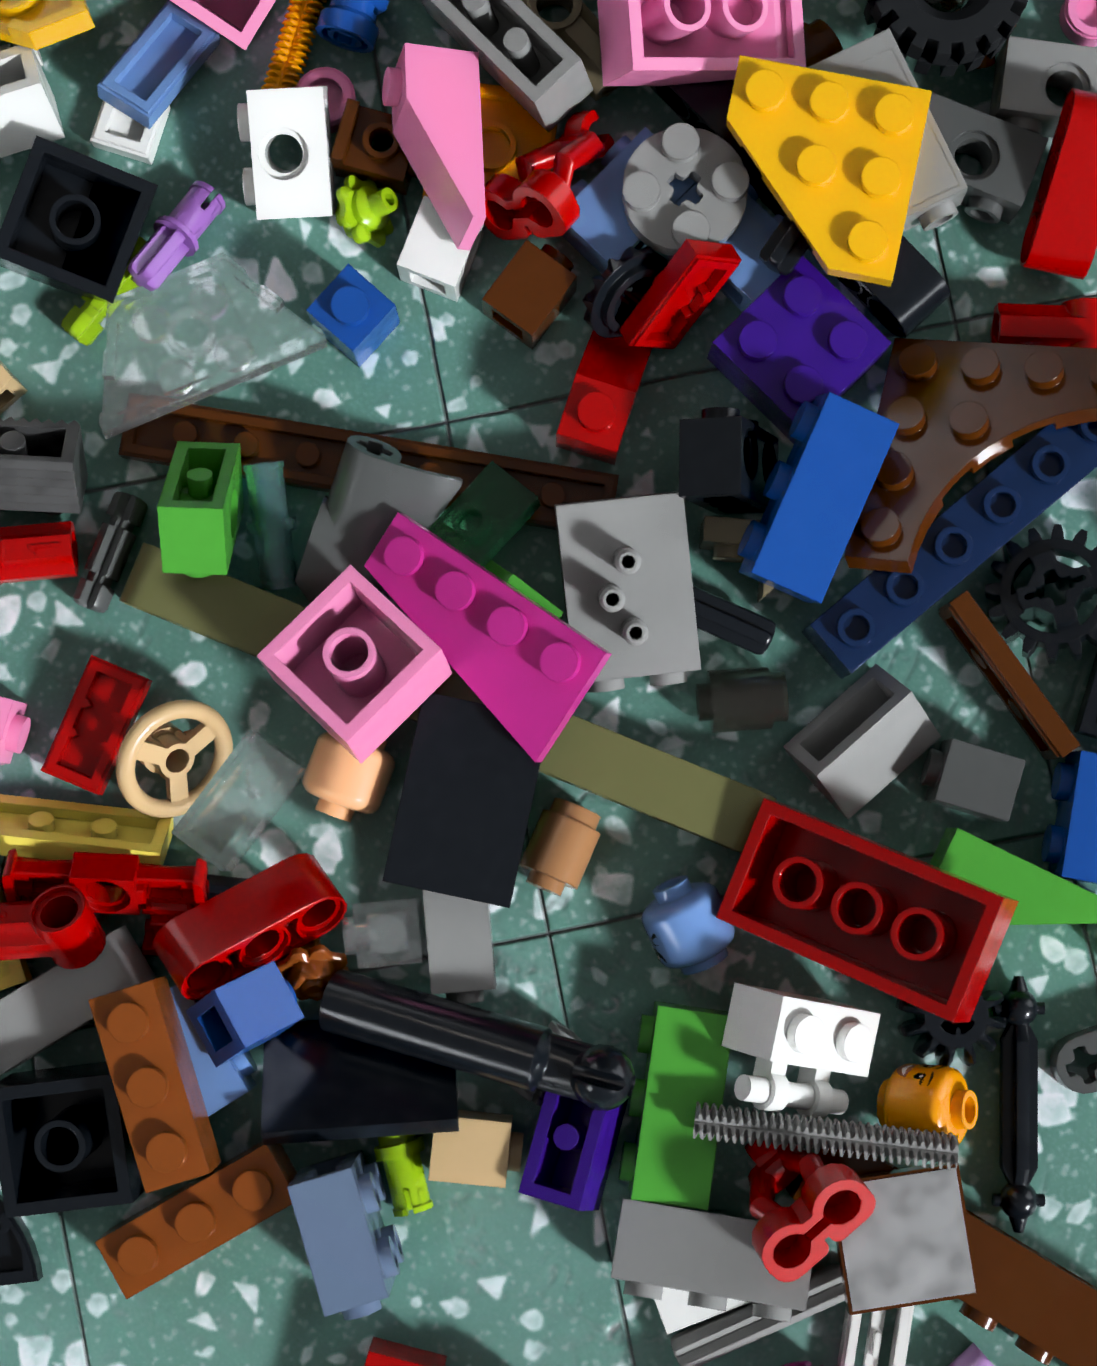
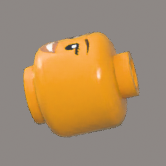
(927, 1099)

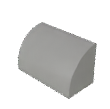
(863, 740)

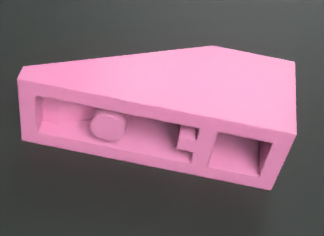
(440, 131)

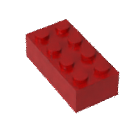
(867, 911)

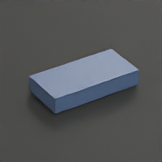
(158, 64)

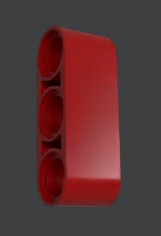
(1064, 213)
(249, 925)

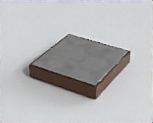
(912, 1244)

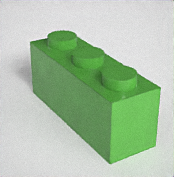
(680, 1069)

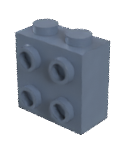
(345, 1235)

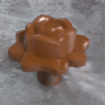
(311, 968)

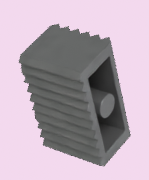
(42, 466)

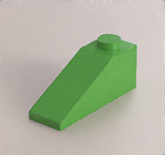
(1041, 894)

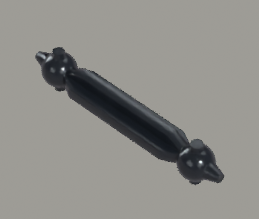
(1018, 1104)

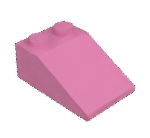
(694, 38)

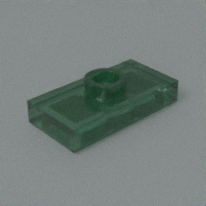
(486, 514)

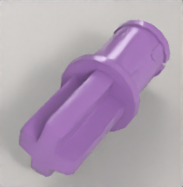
(175, 236)

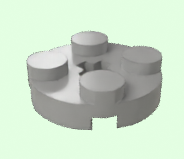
(684, 154)

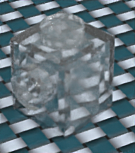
(385, 932)

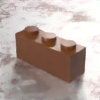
(155, 1084)
(198, 1217)

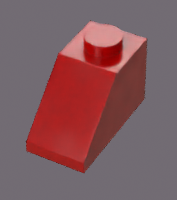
(602, 398)

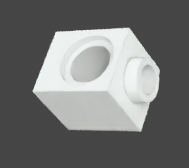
(432, 258)

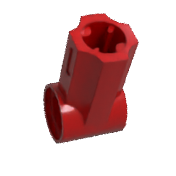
(1046, 325)
(38, 552)
(52, 925)

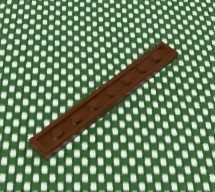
(314, 452)

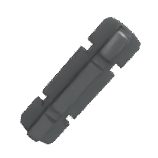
(110, 552)

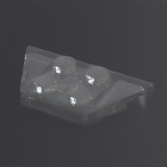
(193, 340)

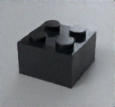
(64, 1142)

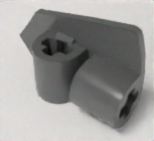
(361, 506)

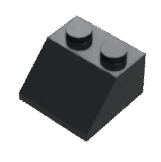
(74, 221)

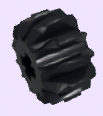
(953, 1037)

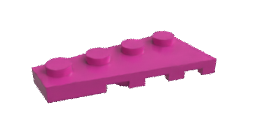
(498, 640)

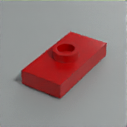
(680, 294)
(96, 725)

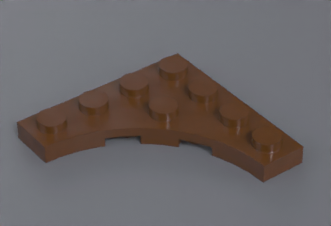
(955, 415)

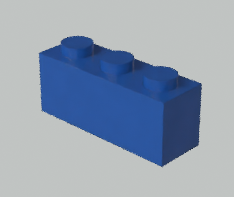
(816, 496)

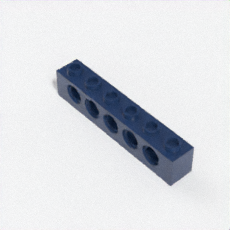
(955, 545)

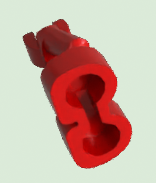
(541, 198)
(829, 1206)

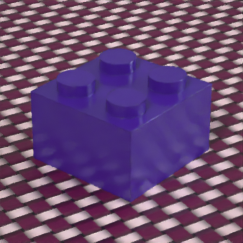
(797, 345)

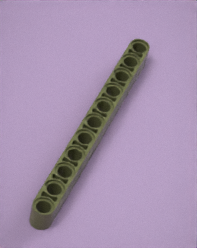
(581, 755)

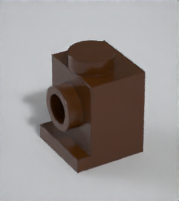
(356, 157)

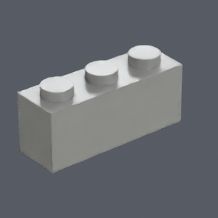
(518, 54)
(699, 1255)

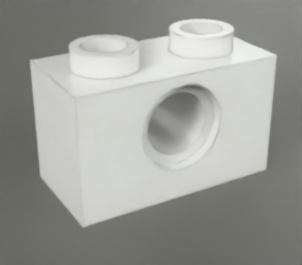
(306, 117)

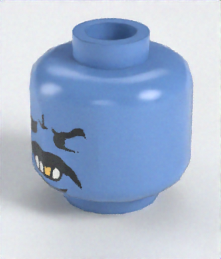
(685, 925)

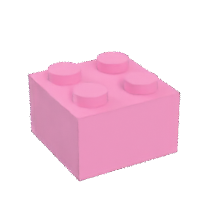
(355, 663)

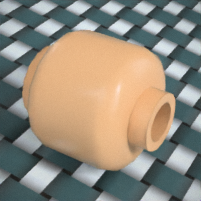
(344, 782)

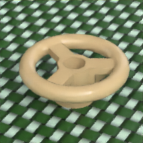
(171, 755)

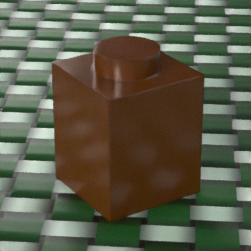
(531, 292)

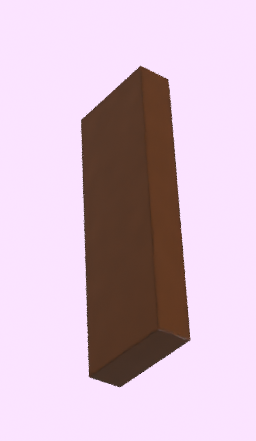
(1008, 677)

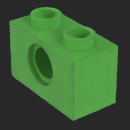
(201, 508)

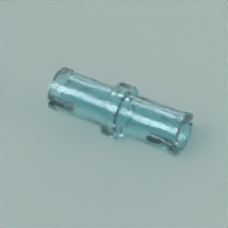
(271, 524)

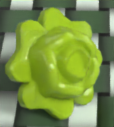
(365, 210)

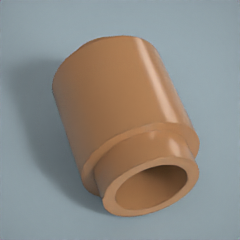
(561, 846)

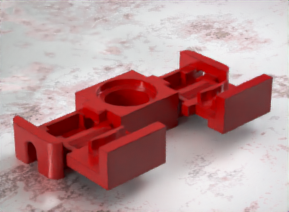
(158, 888)

